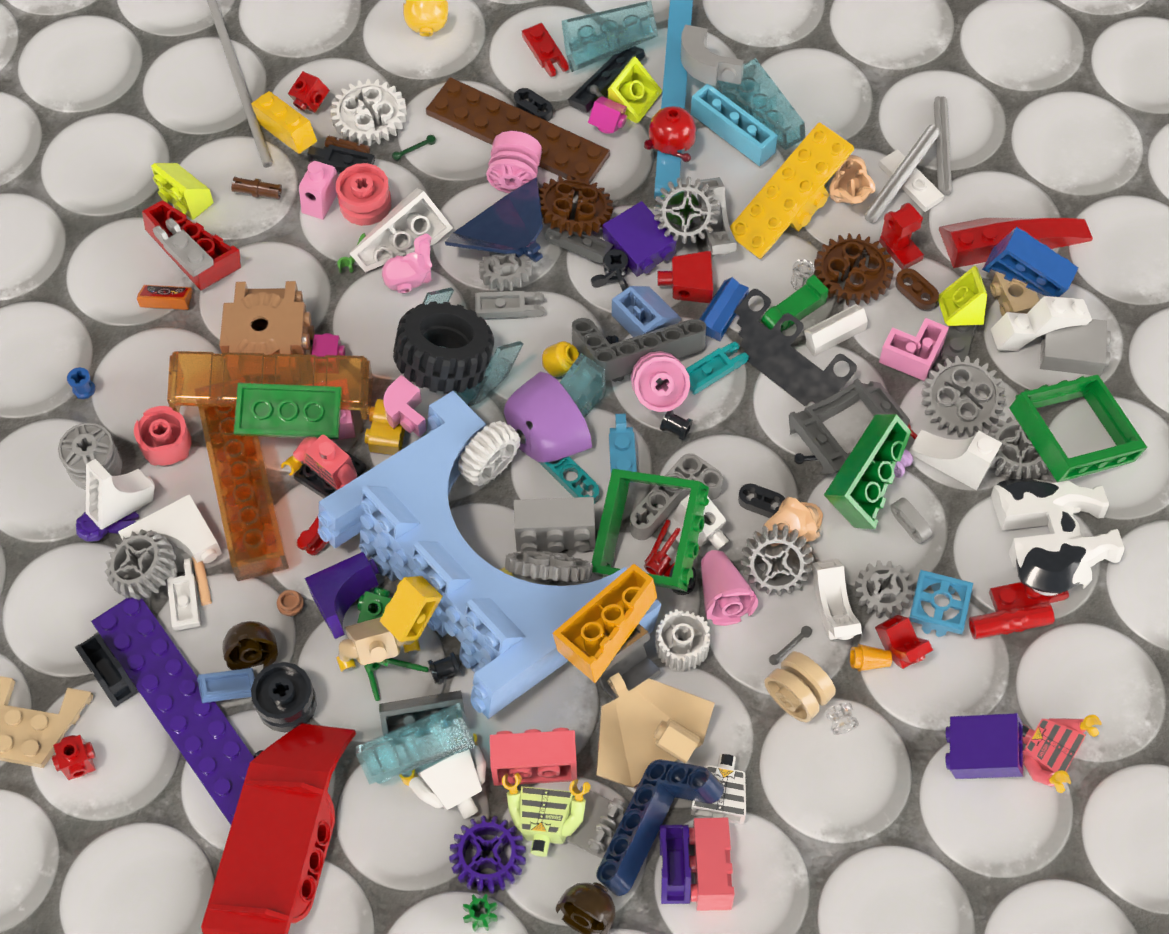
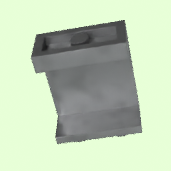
(631, 662)

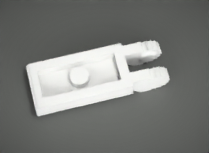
(183, 598)

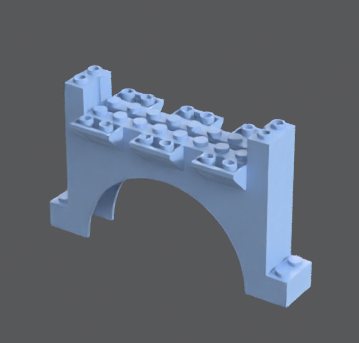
(410, 533)

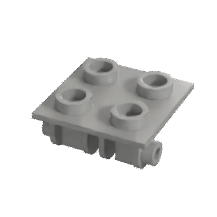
(598, 825)

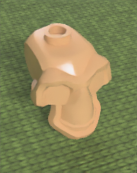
(851, 182)
(797, 515)

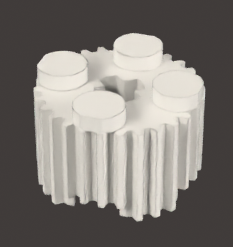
(684, 653)

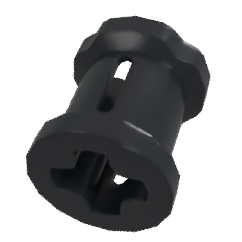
(676, 424)
(444, 667)

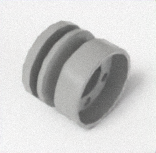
(84, 444)

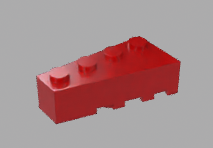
(225, 258)

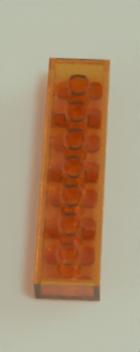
(243, 496)

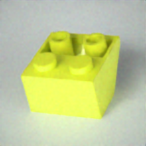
(181, 189)

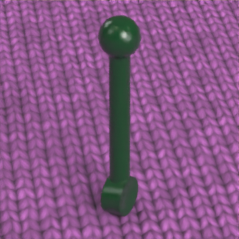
(430, 139)

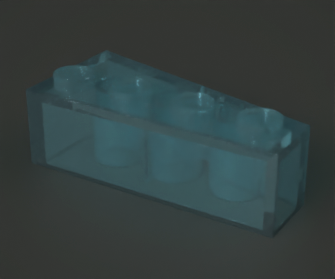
(607, 33)
(766, 103)

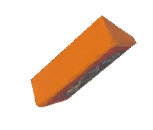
(164, 297)

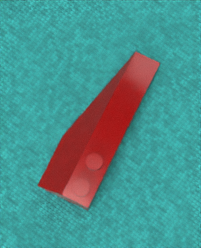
(973, 240)

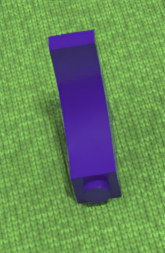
(339, 587)

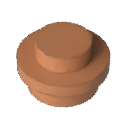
(290, 603)

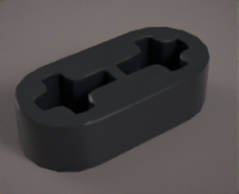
(534, 104)
(762, 499)

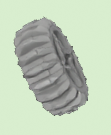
(698, 210)
(1008, 459)
(140, 564)
(793, 572)

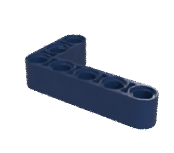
(646, 812)

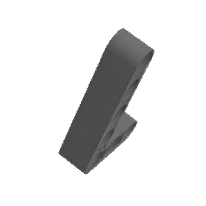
(620, 357)

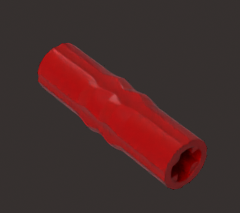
(1011, 620)

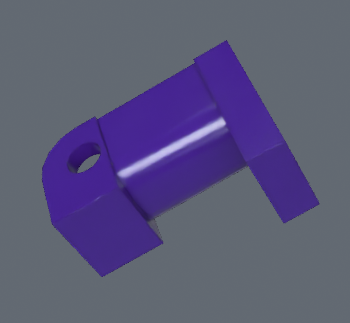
(675, 864)

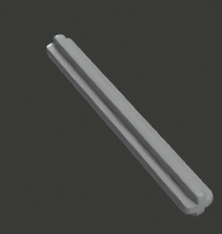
(942, 146)
(901, 174)

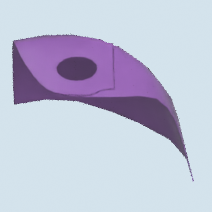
(556, 420)

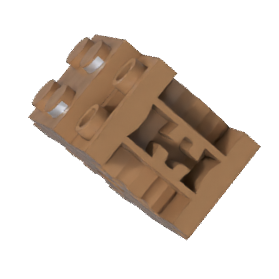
(275, 312)

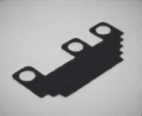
(780, 362)

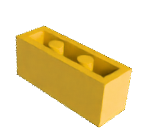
(284, 122)

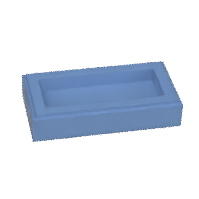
(225, 685)

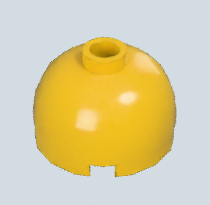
(425, 15)

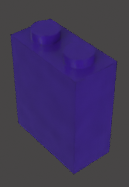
(640, 238)
(985, 746)

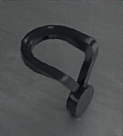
(600, 280)

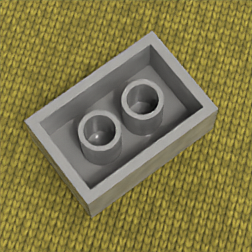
(554, 524)

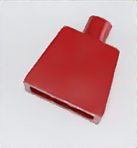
(689, 277)

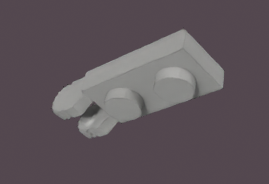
(183, 248)
(509, 304)

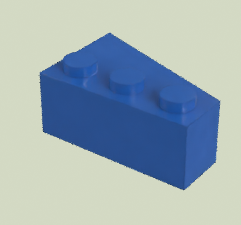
(1031, 262)

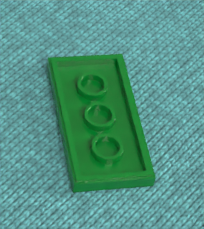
(287, 410)

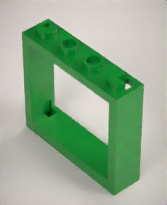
(1105, 407)
(613, 515)

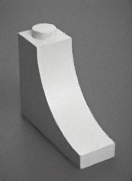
(961, 459)
(115, 497)
(183, 529)

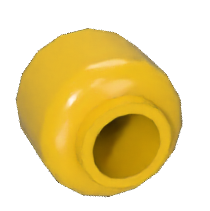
(559, 358)

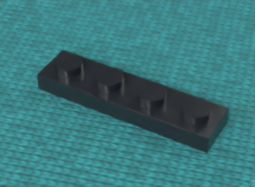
(603, 78)

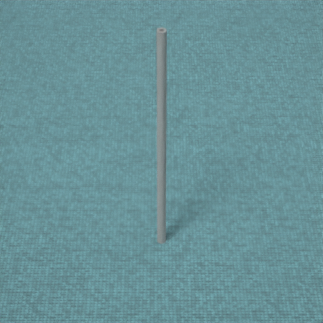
(240, 84)

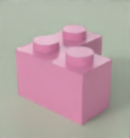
(914, 354)

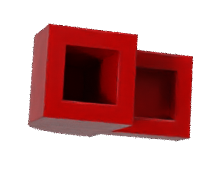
(900, 638)

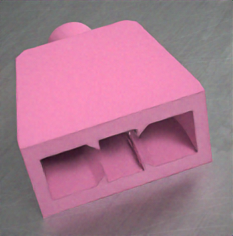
(319, 183)

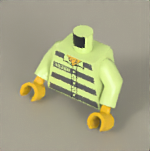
(545, 814)

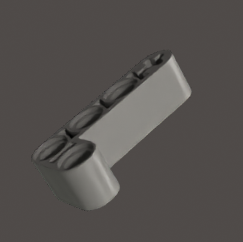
(671, 498)

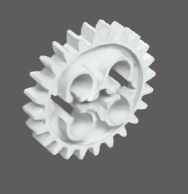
(379, 102)

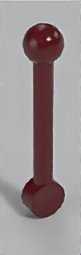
(685, 157)

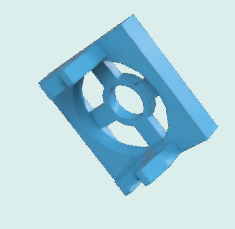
(946, 586)

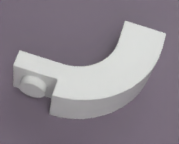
(833, 600)

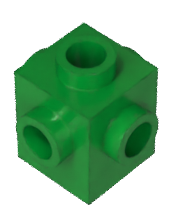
(369, 604)

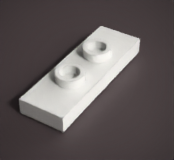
(916, 185)

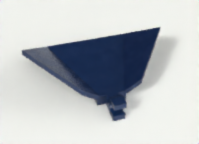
(506, 226)

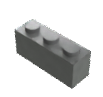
(403, 712)

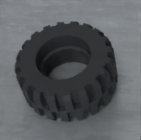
(447, 369)

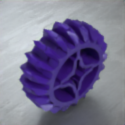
(496, 845)

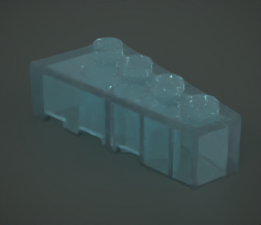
(416, 744)

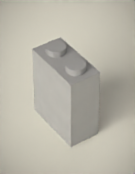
(1077, 349)

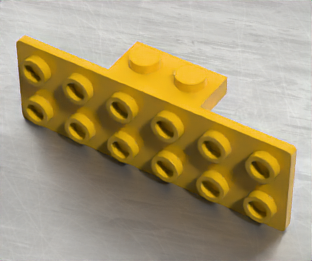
(792, 191)

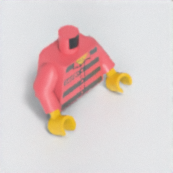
(324, 459)
(1054, 746)

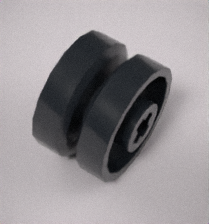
(283, 696)

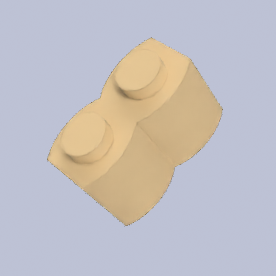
(676, 740)

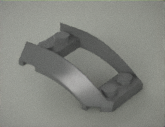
(819, 439)

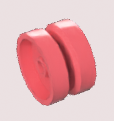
(363, 194)

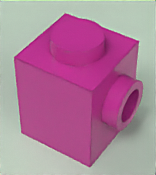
(607, 115)
(327, 345)

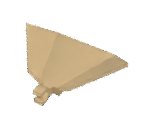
(630, 724)

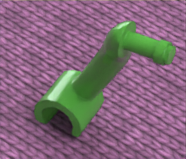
(345, 261)

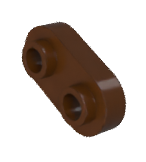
(918, 289)

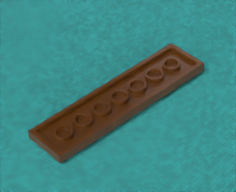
(487, 117)

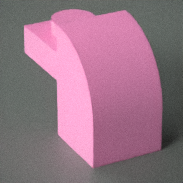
(399, 406)

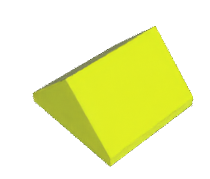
(634, 90)
(964, 300)

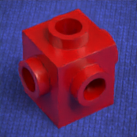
(308, 92)
(74, 757)

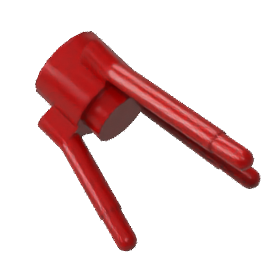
(658, 562)

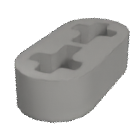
(911, 520)

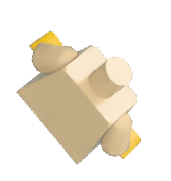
(369, 644)

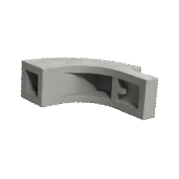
(704, 64)
(721, 239)

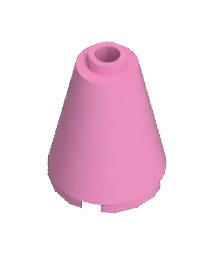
(725, 590)

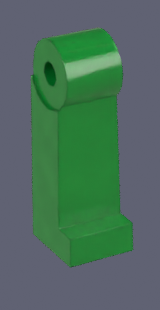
(799, 304)

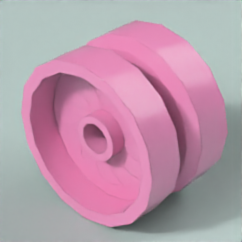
(667, 394)

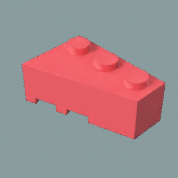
(711, 864)

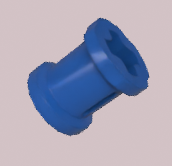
(80, 382)

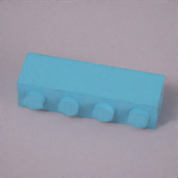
(733, 124)

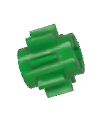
(484, 919)

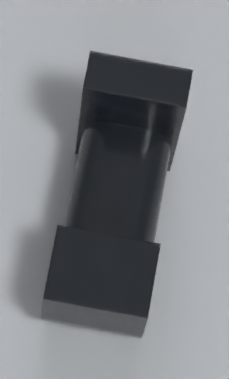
(106, 669)

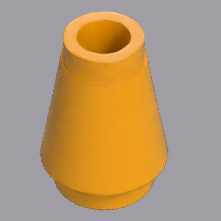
(868, 658)

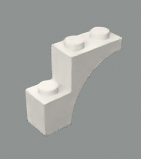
(1049, 314)

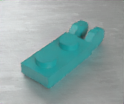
(714, 367)

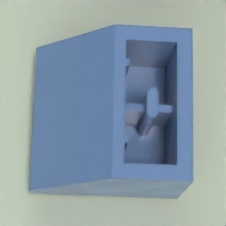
(642, 311)

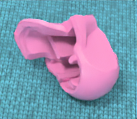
(409, 271)

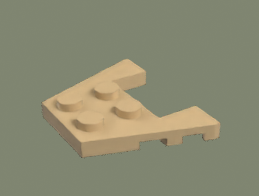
(30, 734)

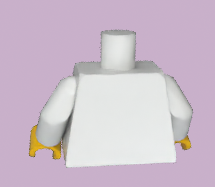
(451, 781)

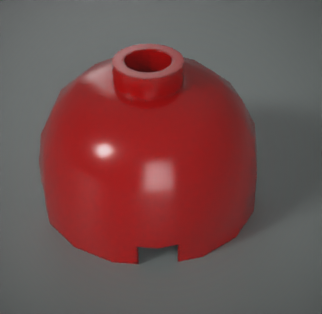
(672, 130)

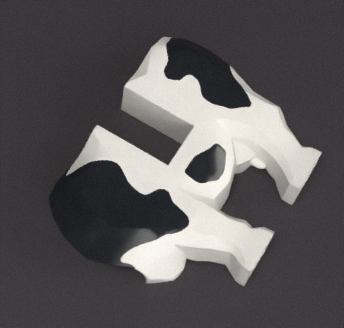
(1064, 556)

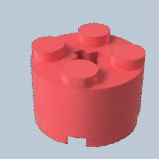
(163, 436)

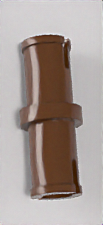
(256, 188)

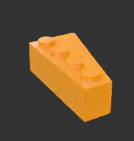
(605, 623)

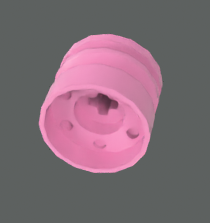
(513, 160)

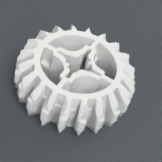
(489, 453)

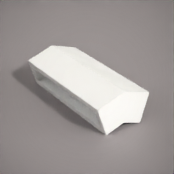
(836, 329)

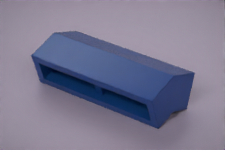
(722, 308)

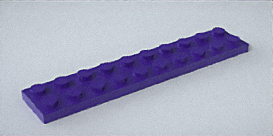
(175, 699)

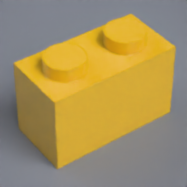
(410, 608)

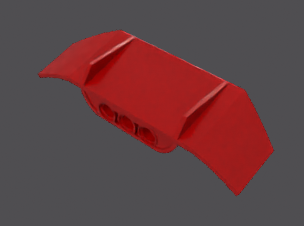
(278, 835)

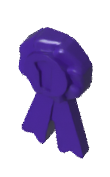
(91, 532)

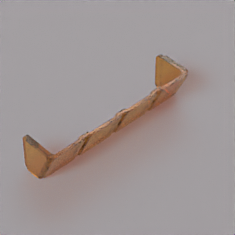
(214, 378)

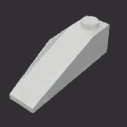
(399, 229)

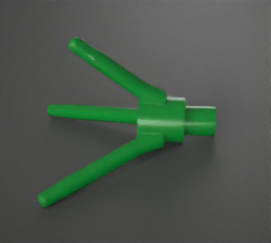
(370, 668)

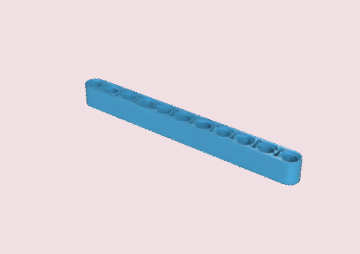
(673, 87)

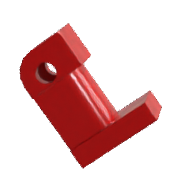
(897, 235)

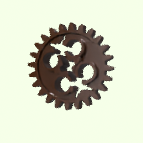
(591, 210)
(870, 281)

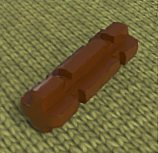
(346, 144)

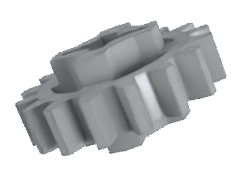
(505, 270)
(890, 598)

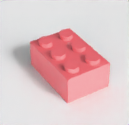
(534, 755)

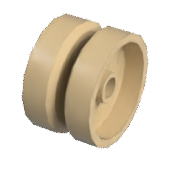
(800, 686)

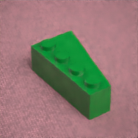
(868, 470)

